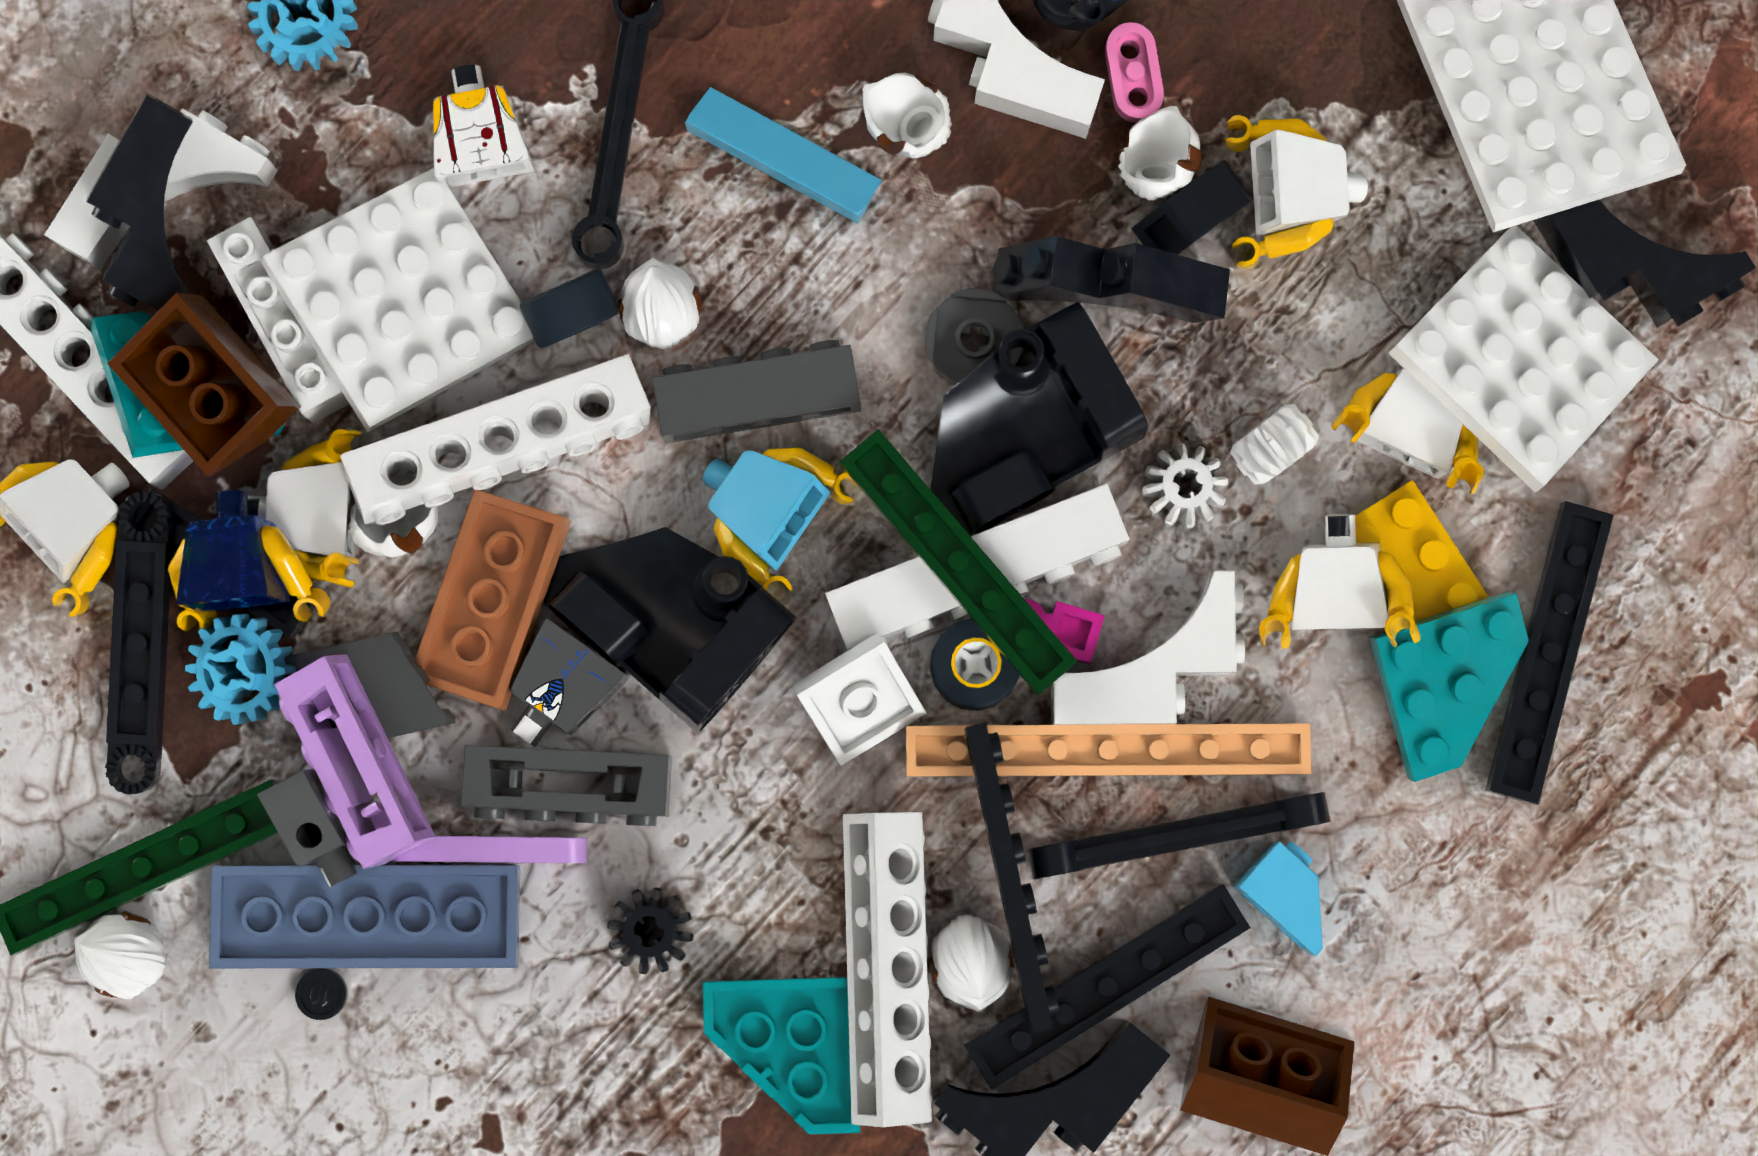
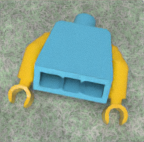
(768, 505)

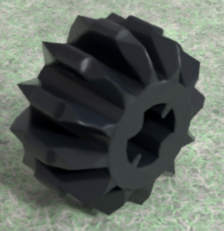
(636, 941)

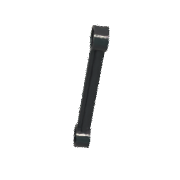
(617, 133)
(1178, 835)

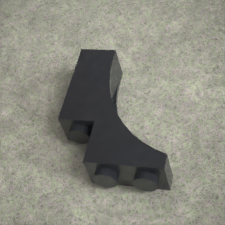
(134, 193)
(1607, 253)
(1117, 277)
(1082, 1102)

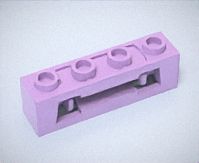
(353, 760)

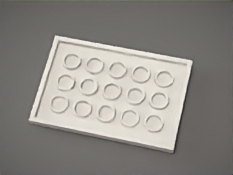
(1542, 102)

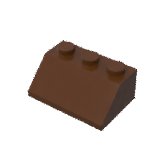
(203, 383)
(1269, 1076)

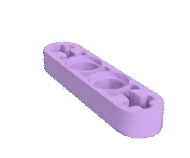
(499, 850)

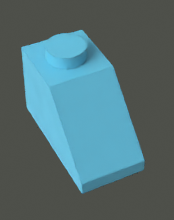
(1286, 893)

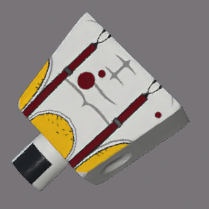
(476, 132)

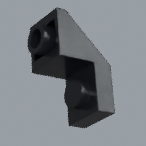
(1194, 211)

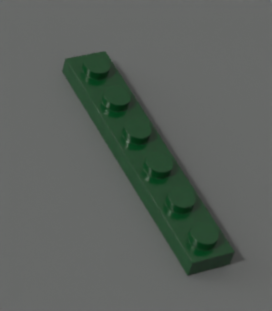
(958, 562)
(135, 870)

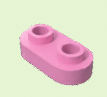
(1136, 74)

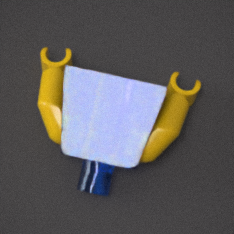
(238, 565)

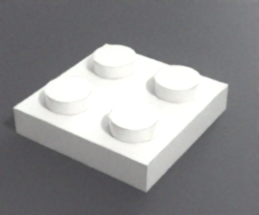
(859, 699)

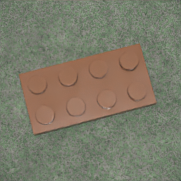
(491, 598)

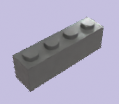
(757, 392)

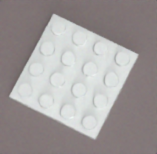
(399, 298)
(1524, 358)

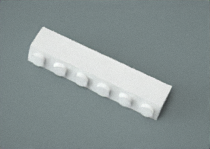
(1022, 549)

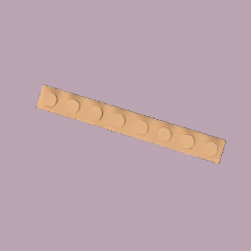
(1117, 750)

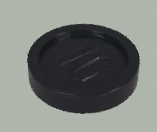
(321, 994)

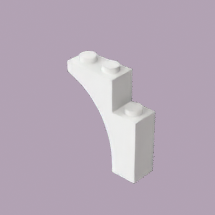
(1015, 74)
(202, 160)
(1147, 687)

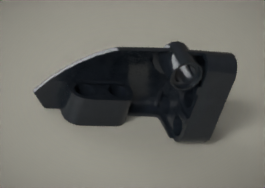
(1026, 429)
(658, 617)

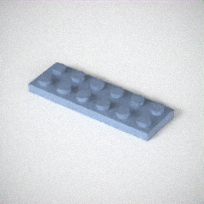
(369, 921)

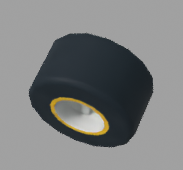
(569, 308)
(957, 683)

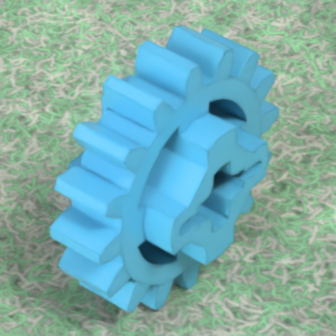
(294, 33)
(223, 678)

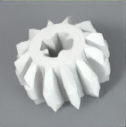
(1274, 444)
(1168, 490)

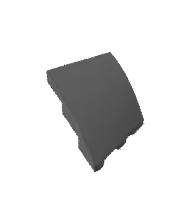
(390, 680)

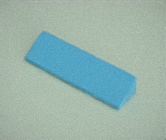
(783, 154)

